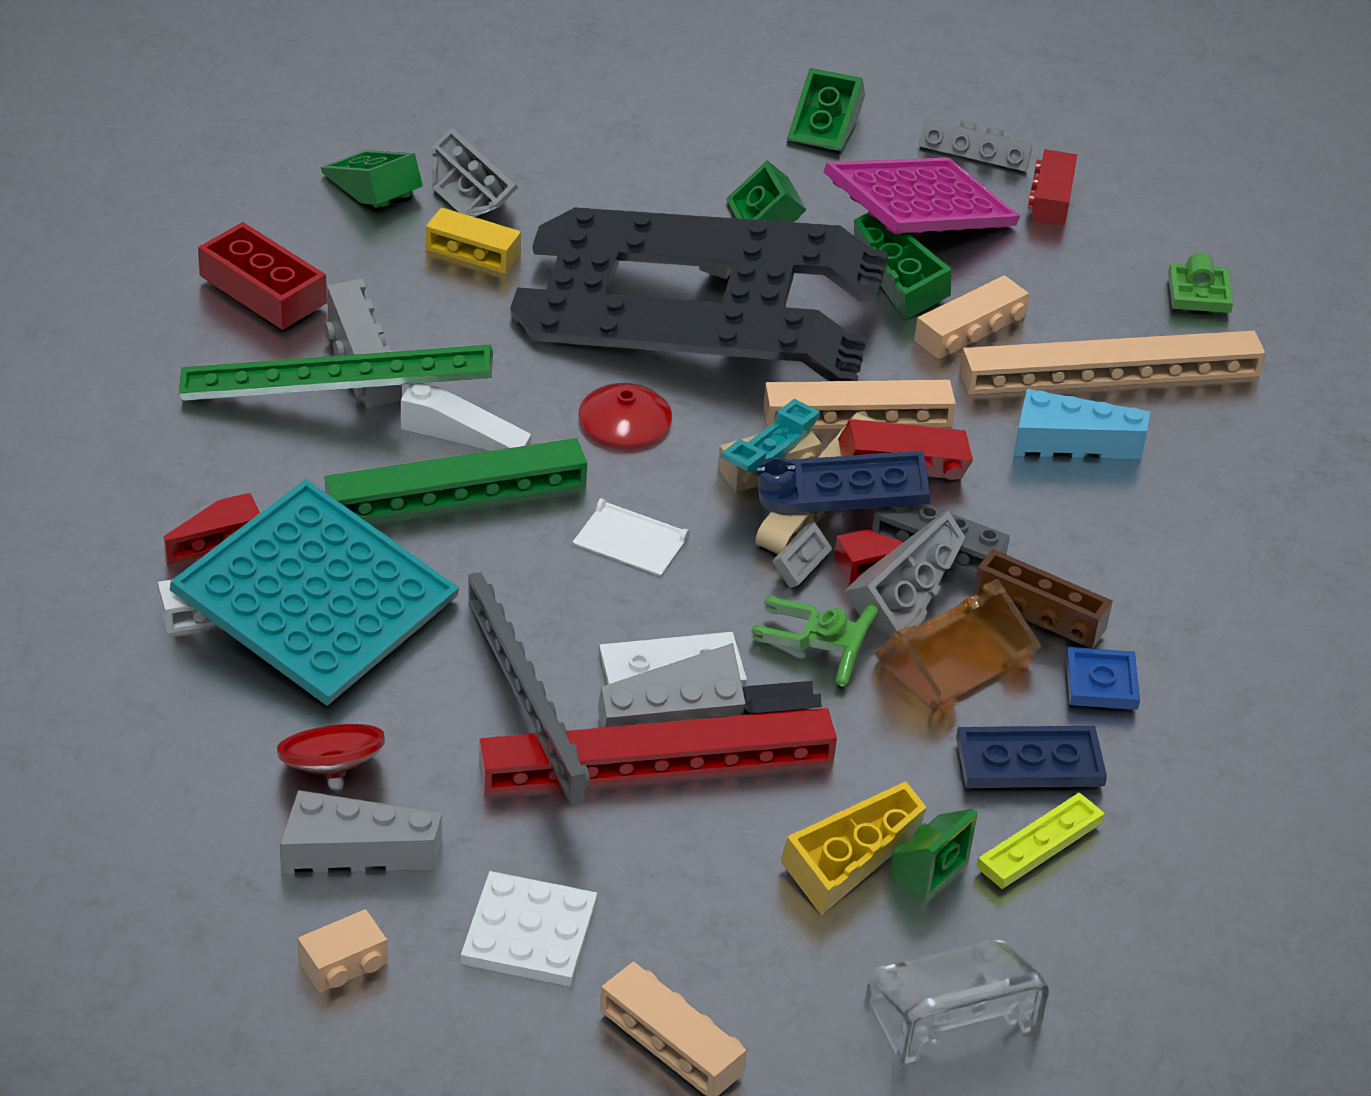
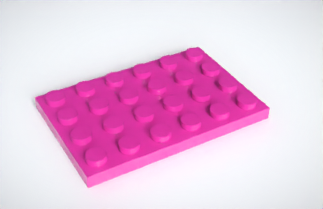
(921, 195)

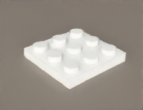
(529, 928)

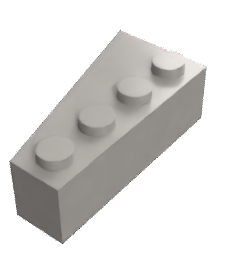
(680, 691)
(358, 835)

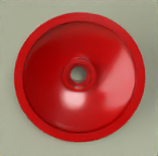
(625, 416)
(331, 749)

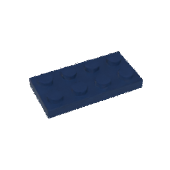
(1031, 756)

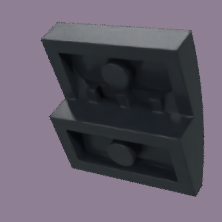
(781, 697)

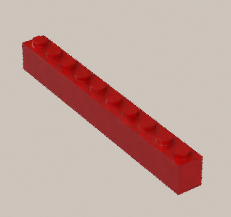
(665, 749)

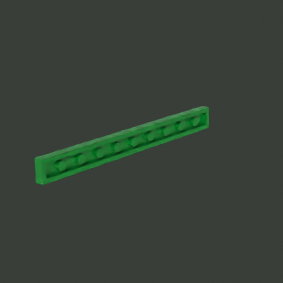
(336, 372)

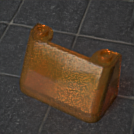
(960, 648)

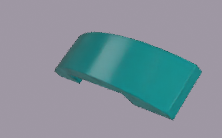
(777, 440)

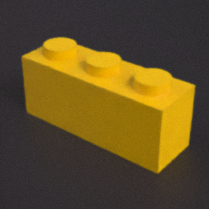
(473, 240)

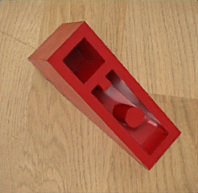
(209, 528)

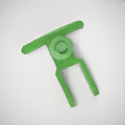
(823, 631)

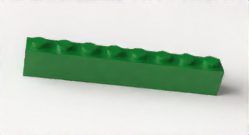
(460, 480)

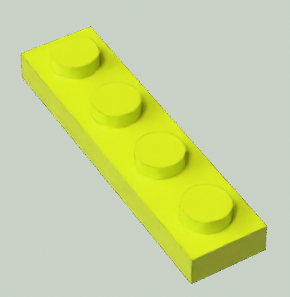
(1040, 840)

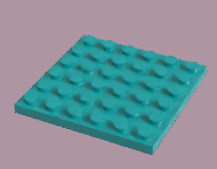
(314, 590)

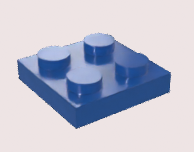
(1102, 678)

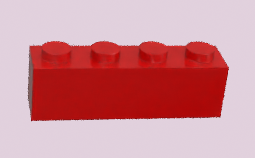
(945, 450)

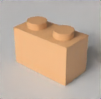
(342, 951)

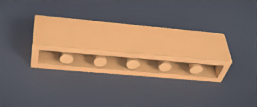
(891, 401)

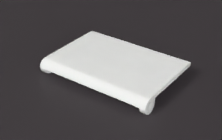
(631, 538)

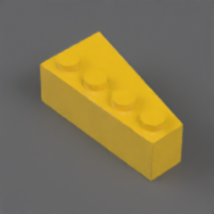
(851, 844)

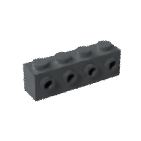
(905, 521)

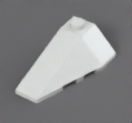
(451, 418)

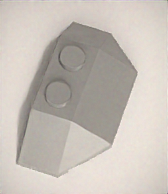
(467, 176)

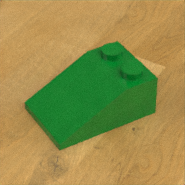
(827, 109)
(376, 176)

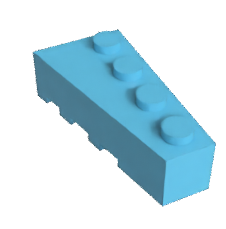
(1079, 427)

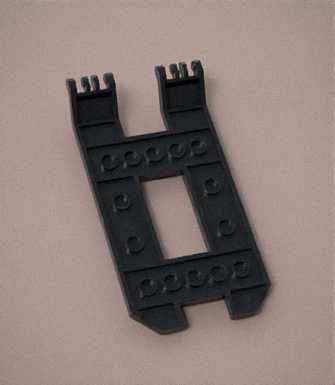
(753, 310)

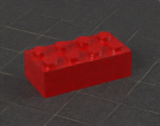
(262, 275)

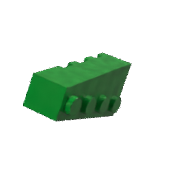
(912, 274)

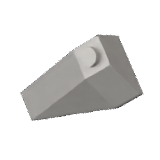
(908, 576)

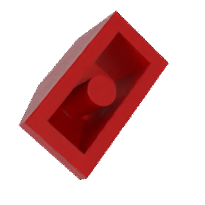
(860, 551)

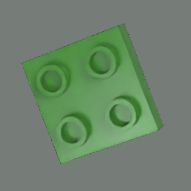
(1200, 285)

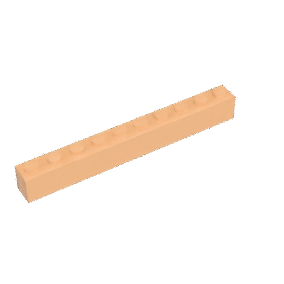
(1111, 362)

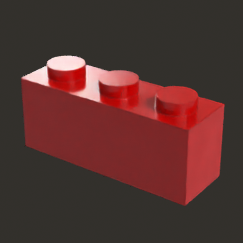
(1052, 187)

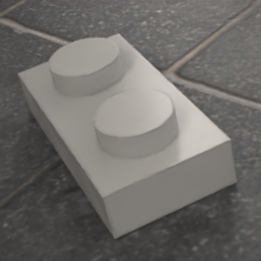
(802, 555)

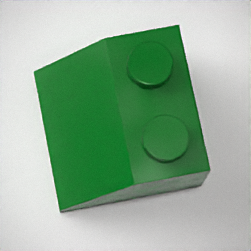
(767, 197)
(934, 852)

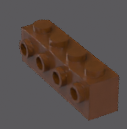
(1047, 598)

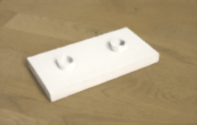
(636, 657)

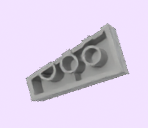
(355, 331)

